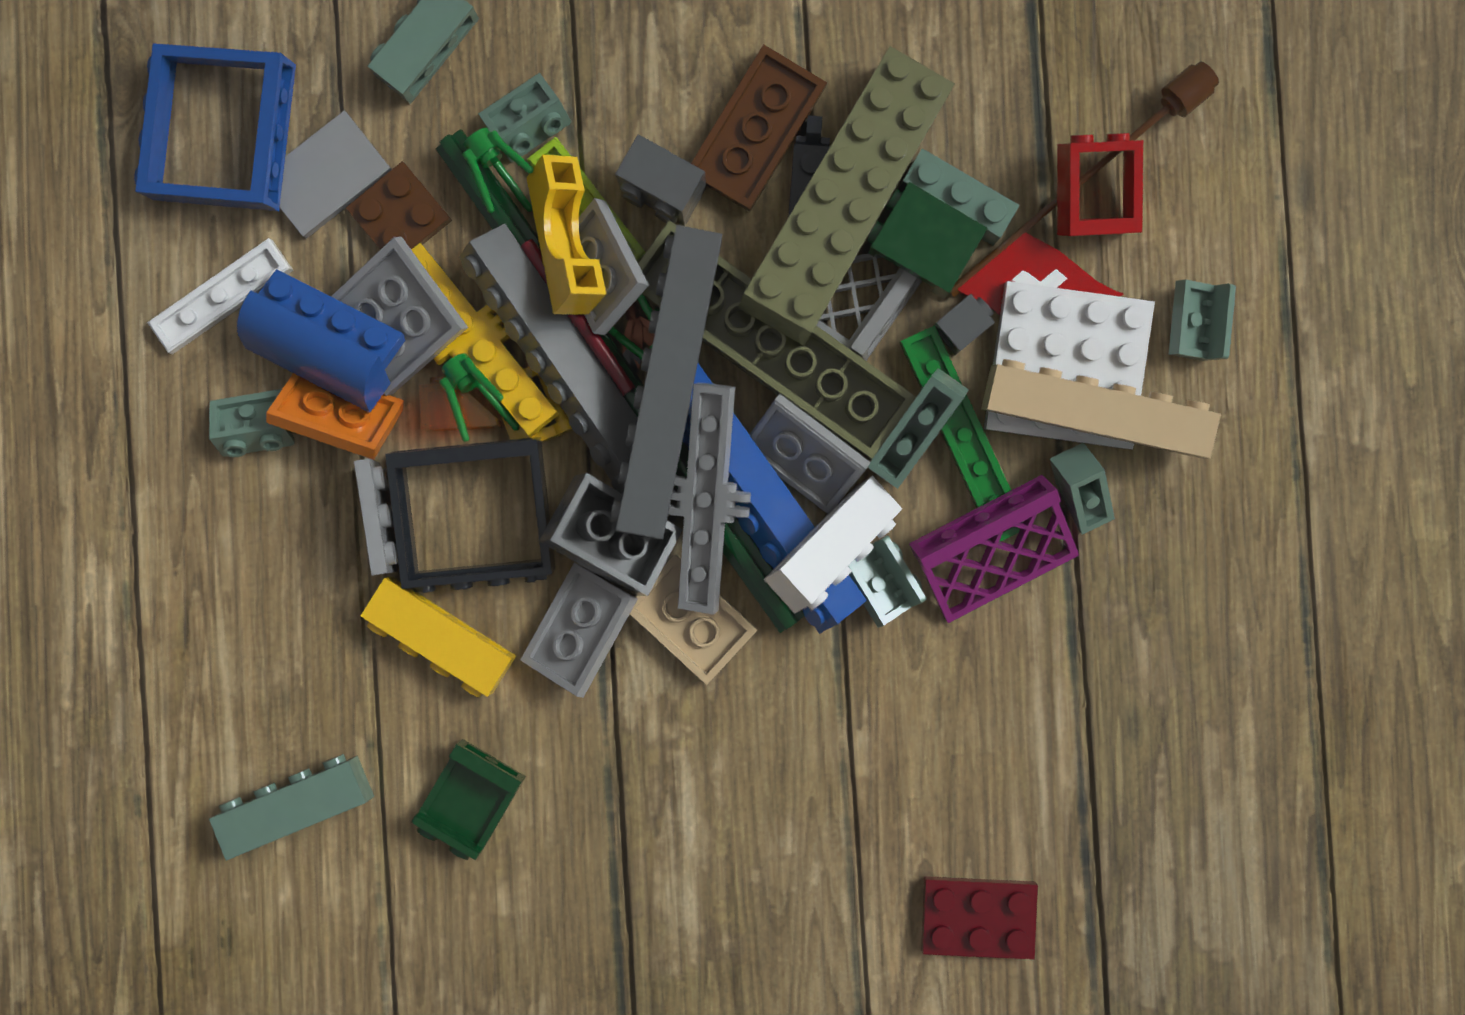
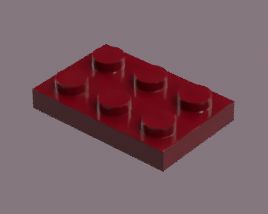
(979, 917)

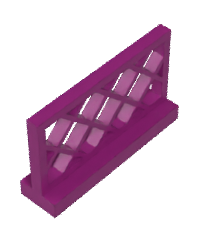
(986, 527)

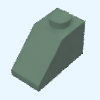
(1083, 487)

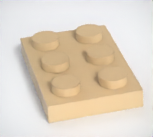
(696, 638)

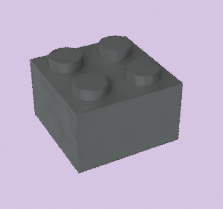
(660, 181)

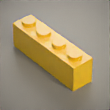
(437, 636)

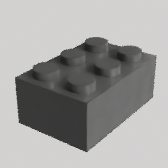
(586, 535)

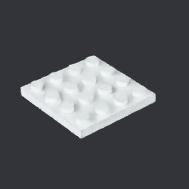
(1076, 335)

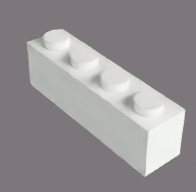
(833, 545)

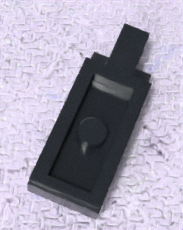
(807, 156)

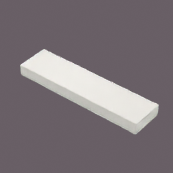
(217, 297)

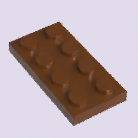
(757, 127)

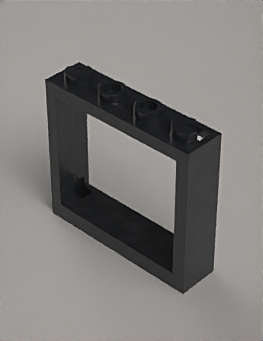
(463, 577)

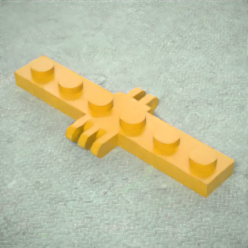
(485, 347)

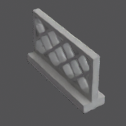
(880, 314)

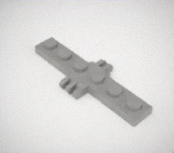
(706, 497)

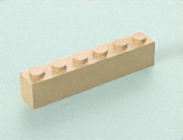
(1100, 410)

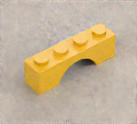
(556, 197)

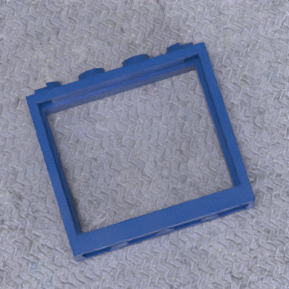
(271, 131)

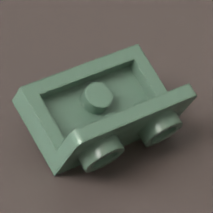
(1202, 320)
(886, 582)

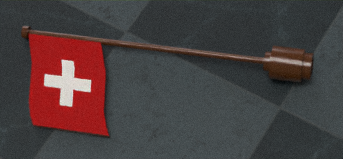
(1033, 262)

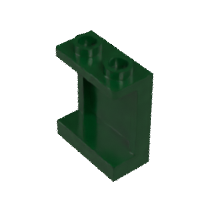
(926, 238)
(468, 800)

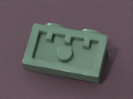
(526, 115)
(240, 425)

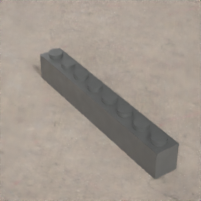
(552, 347)
(668, 384)

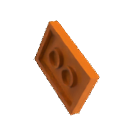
(332, 420)

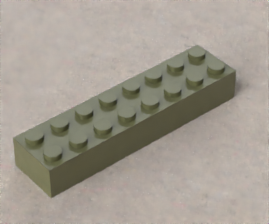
(845, 196)
(819, 378)

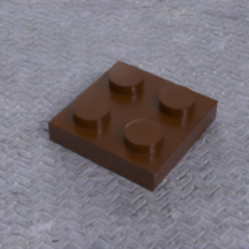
(399, 208)

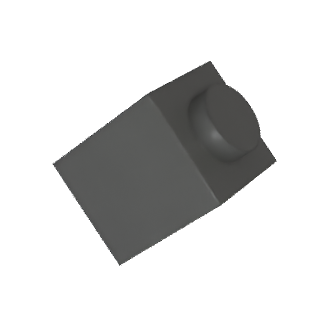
(964, 323)

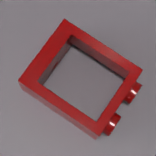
(1068, 186)

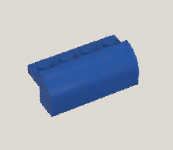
(319, 339)

